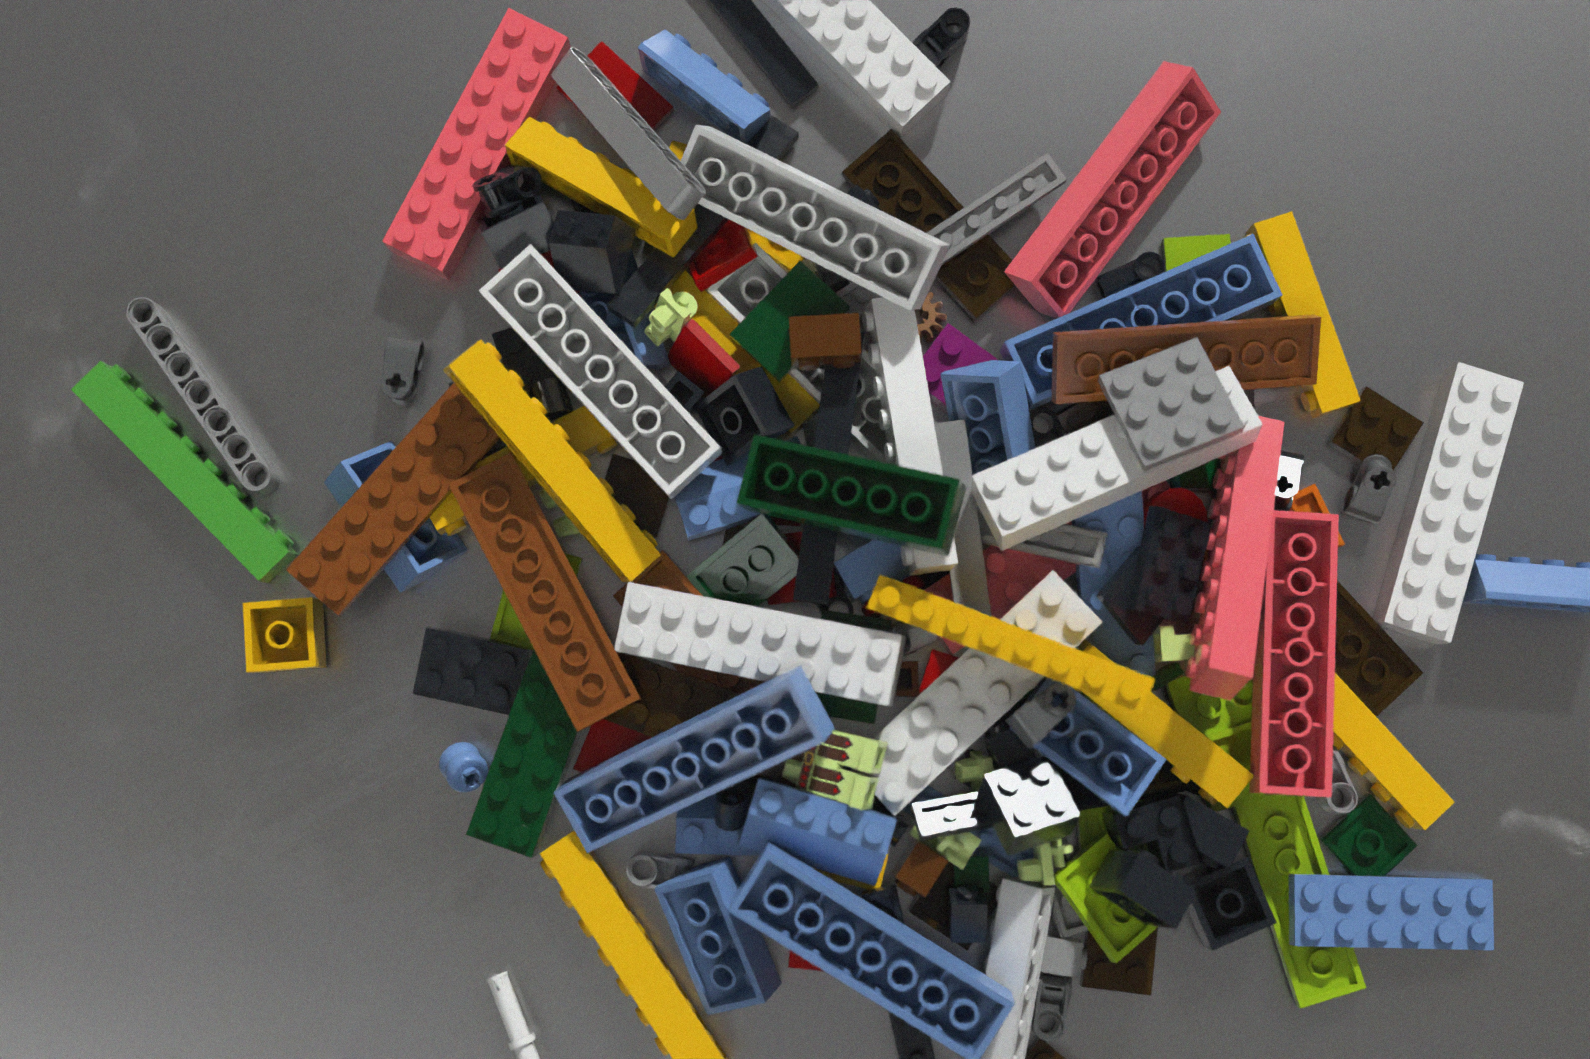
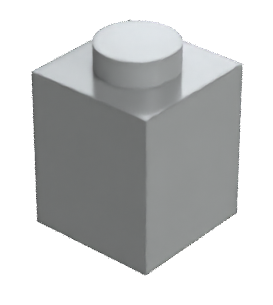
(1063, 956)

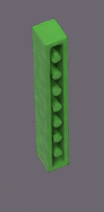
(185, 472)

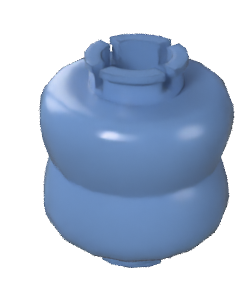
(463, 767)

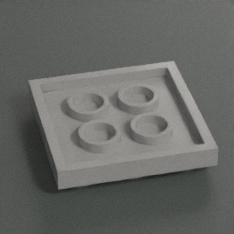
(1170, 404)

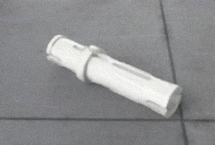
(521, 1039)

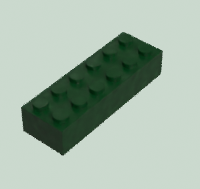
(852, 495)
(526, 767)

